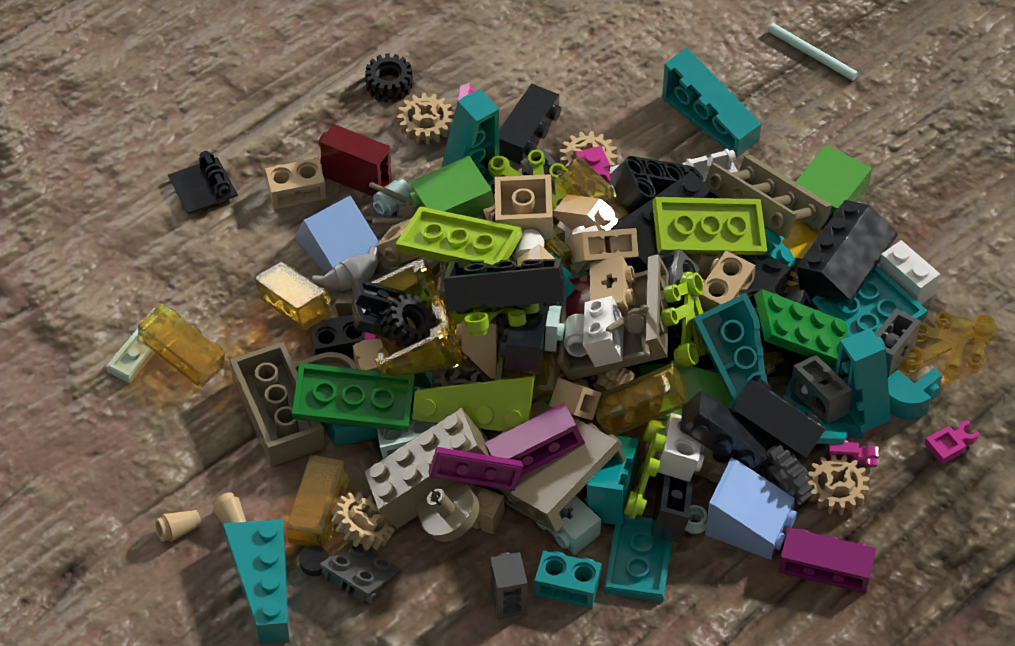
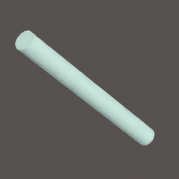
(813, 52)

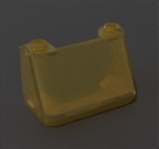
(433, 353)

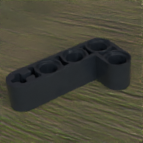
(641, 178)

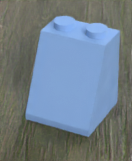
(336, 234)
(749, 511)

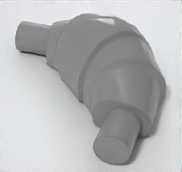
(343, 275)

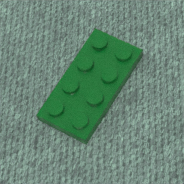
(800, 327)
(353, 397)

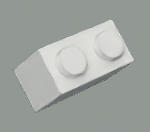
(910, 271)

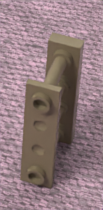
(780, 197)

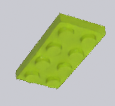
(709, 225)
(457, 238)

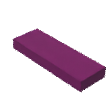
(475, 468)

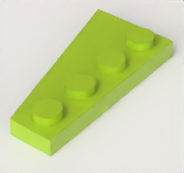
(489, 404)

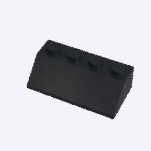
(845, 252)

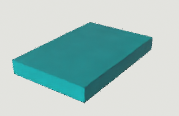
(637, 561)

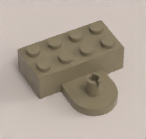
(267, 389)
(406, 490)

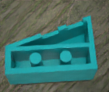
(864, 369)

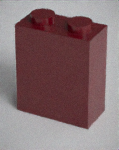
(354, 159)

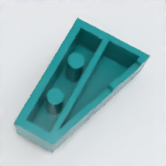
(612, 484)

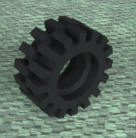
(393, 88)
(415, 311)

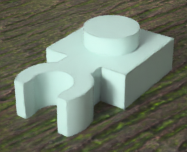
(554, 329)

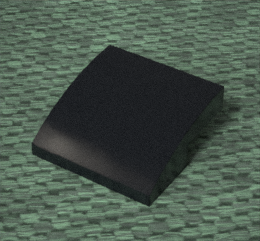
(369, 303)

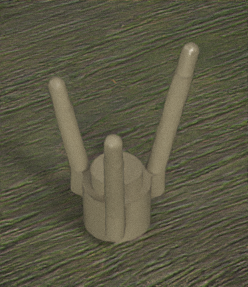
(404, 212)
(635, 323)

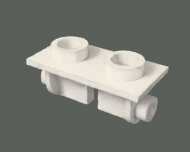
(724, 159)

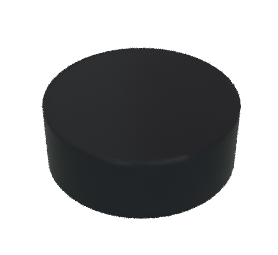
(311, 558)

